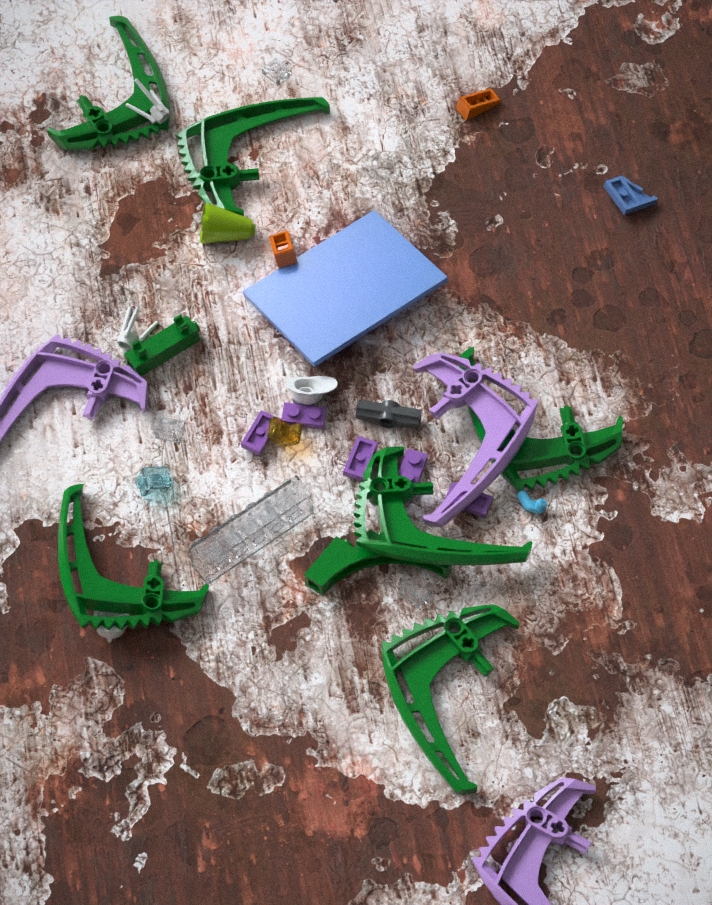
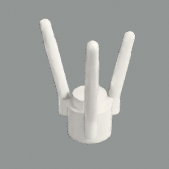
(158, 111)
(128, 335)

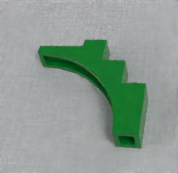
(343, 559)

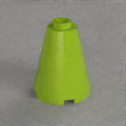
(224, 225)

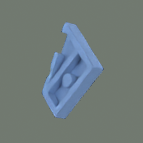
(628, 195)

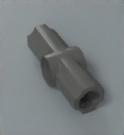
(388, 414)

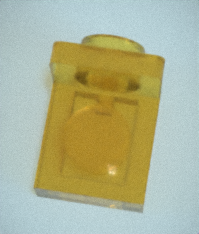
(283, 433)

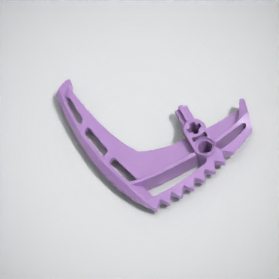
(69, 371)
(494, 415)
(523, 862)

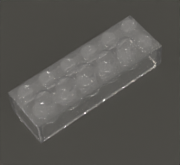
(251, 529)

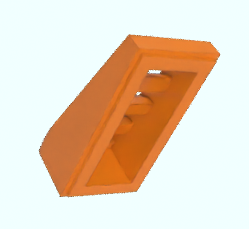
(468, 110)
(283, 249)

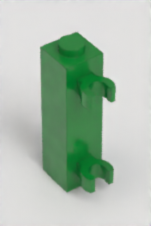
(163, 345)

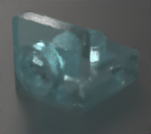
(153, 478)

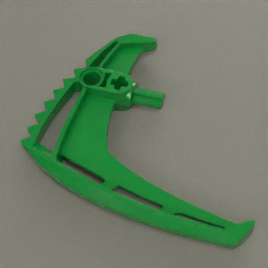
(105, 127)
(217, 136)
(543, 453)
(400, 536)
(104, 595)
(424, 664)

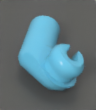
(530, 505)

